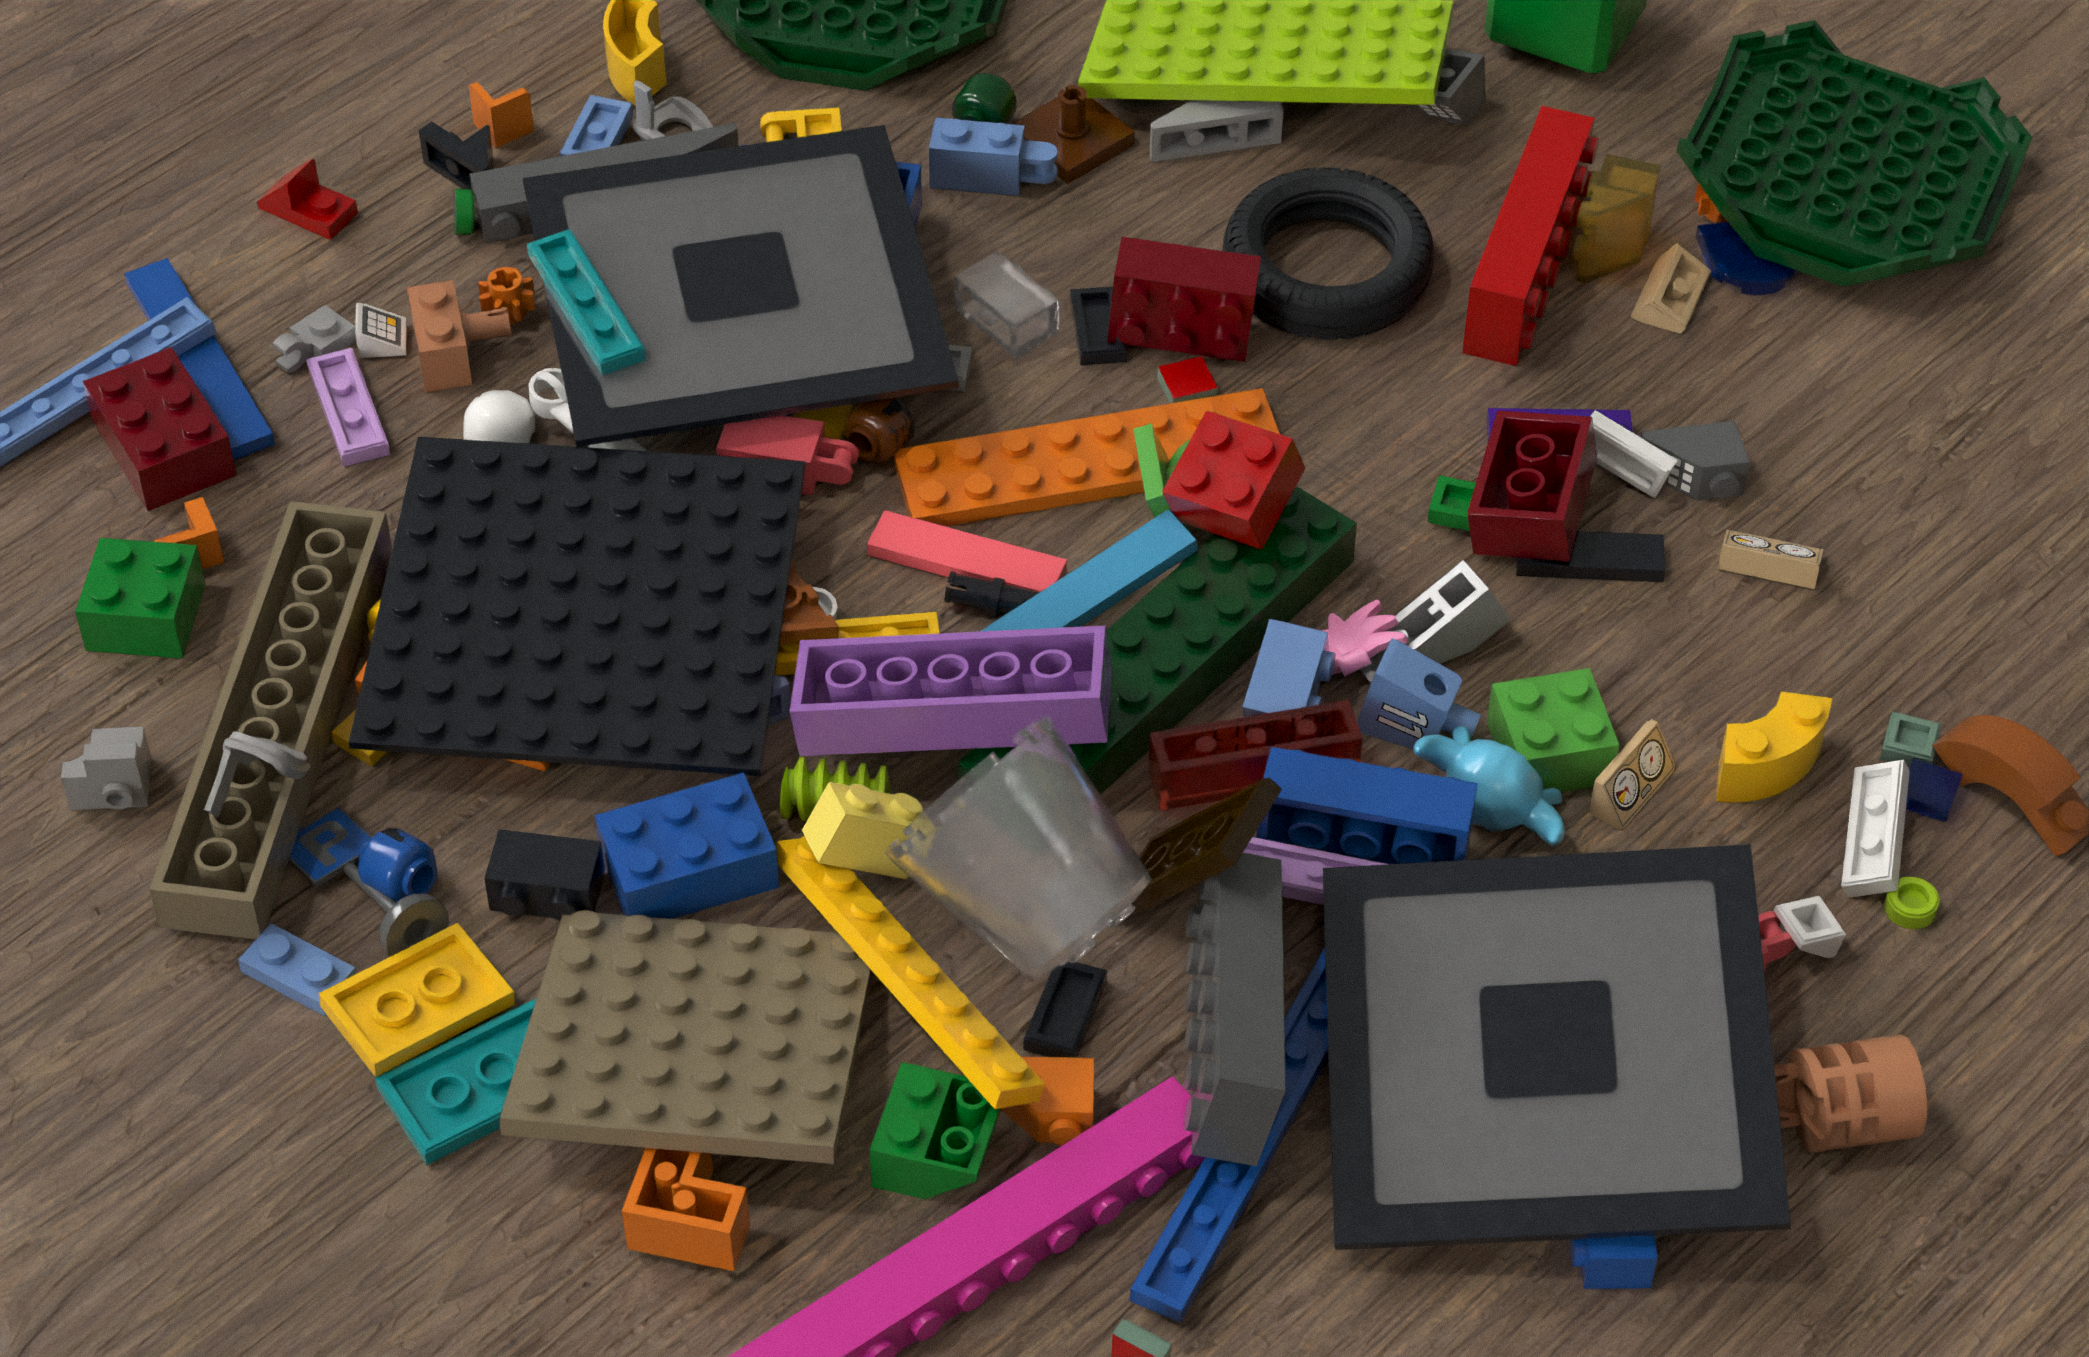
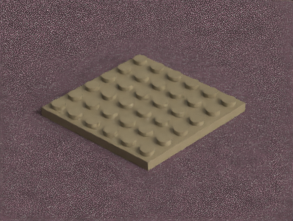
(691, 1038)

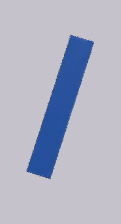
(156, 290)

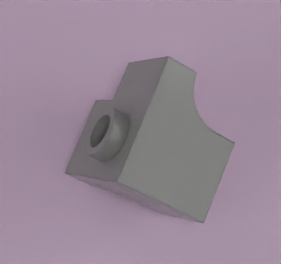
(110, 772)

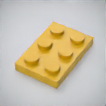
(416, 999)

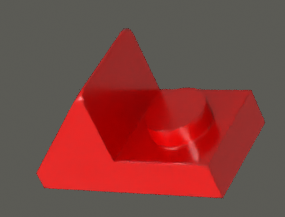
(307, 203)

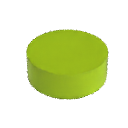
(1912, 904)

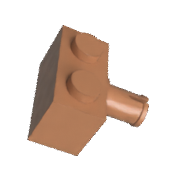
(446, 332)

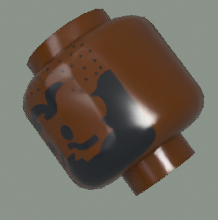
(879, 429)

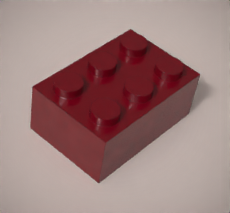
(1183, 298)
(160, 428)
(1532, 485)

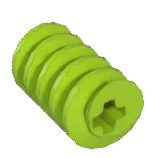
(804, 787)

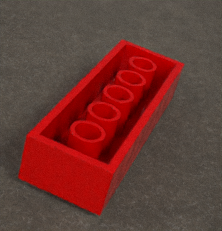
(1530, 237)

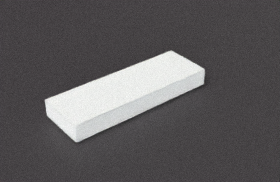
(1875, 829)

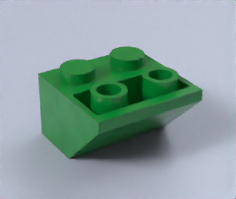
(931, 1133)

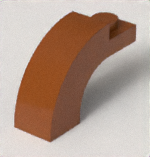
(2023, 768)

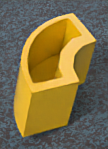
(634, 46)
(1772, 751)

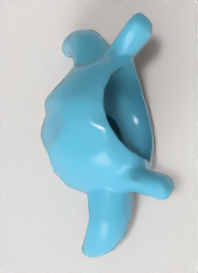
(1507, 788)

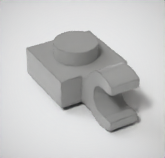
(314, 336)

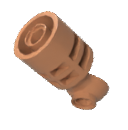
(1853, 1093)

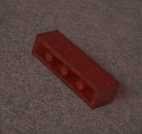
(1226, 756)

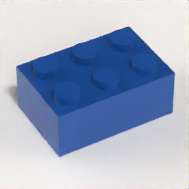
(688, 850)

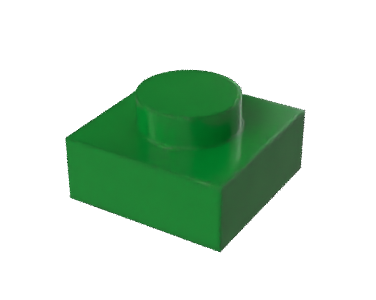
(1451, 503)

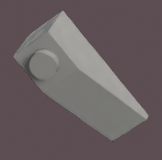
(1215, 127)
(1448, 618)

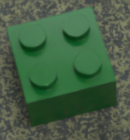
(140, 598)

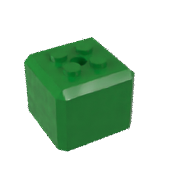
(1564, 31)

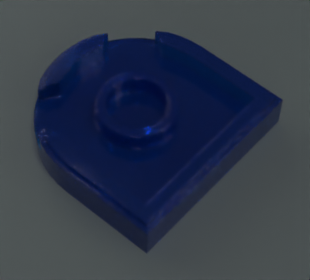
(1737, 264)

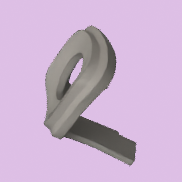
(674, 109)
(247, 749)

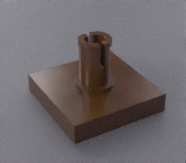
(1080, 130)

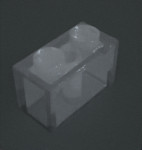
(1006, 304)

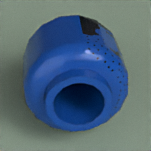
(397, 864)

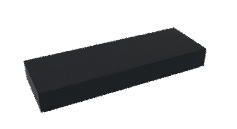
(1604, 558)

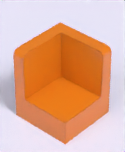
(507, 115)
(201, 533)

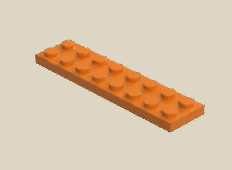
(1053, 461)

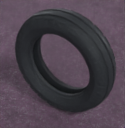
(1343, 197)

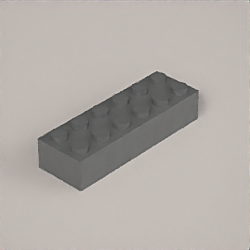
(1236, 1011)

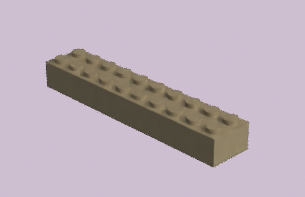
(282, 688)

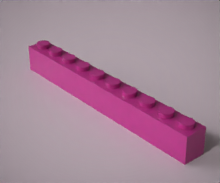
(994, 1236)

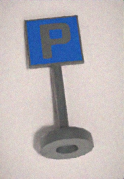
(334, 846)

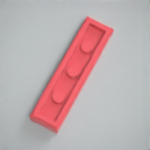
(945, 550)

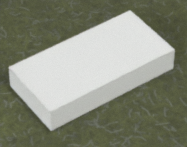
(1630, 456)

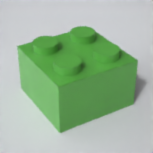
(1556, 726)

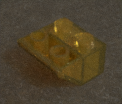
(1616, 218)

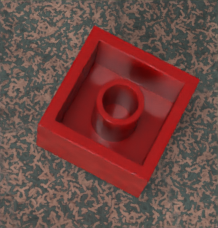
(1234, 479)

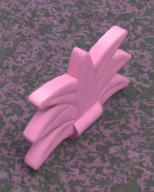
(1360, 637)

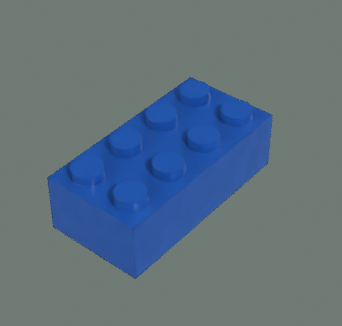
(1367, 809)

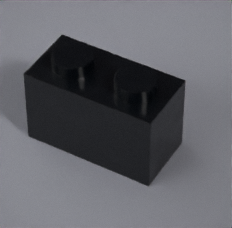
(543, 874)

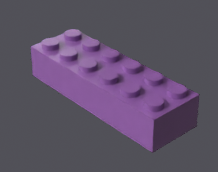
(949, 689)

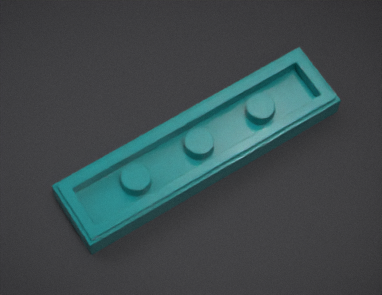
(586, 302)

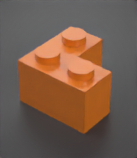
(683, 1213)

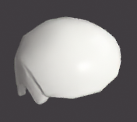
(499, 418)

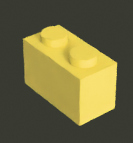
(856, 826)

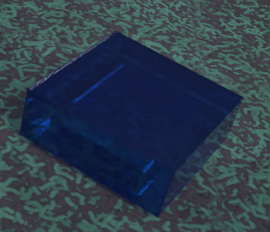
(1931, 789)

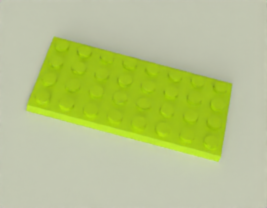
(1269, 50)

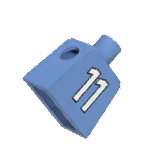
(1412, 699)

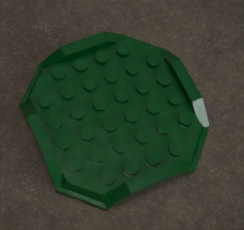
(852, 40)
(1850, 161)

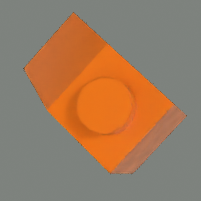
(1065, 1102)

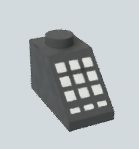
(1460, 88)
(1708, 459)

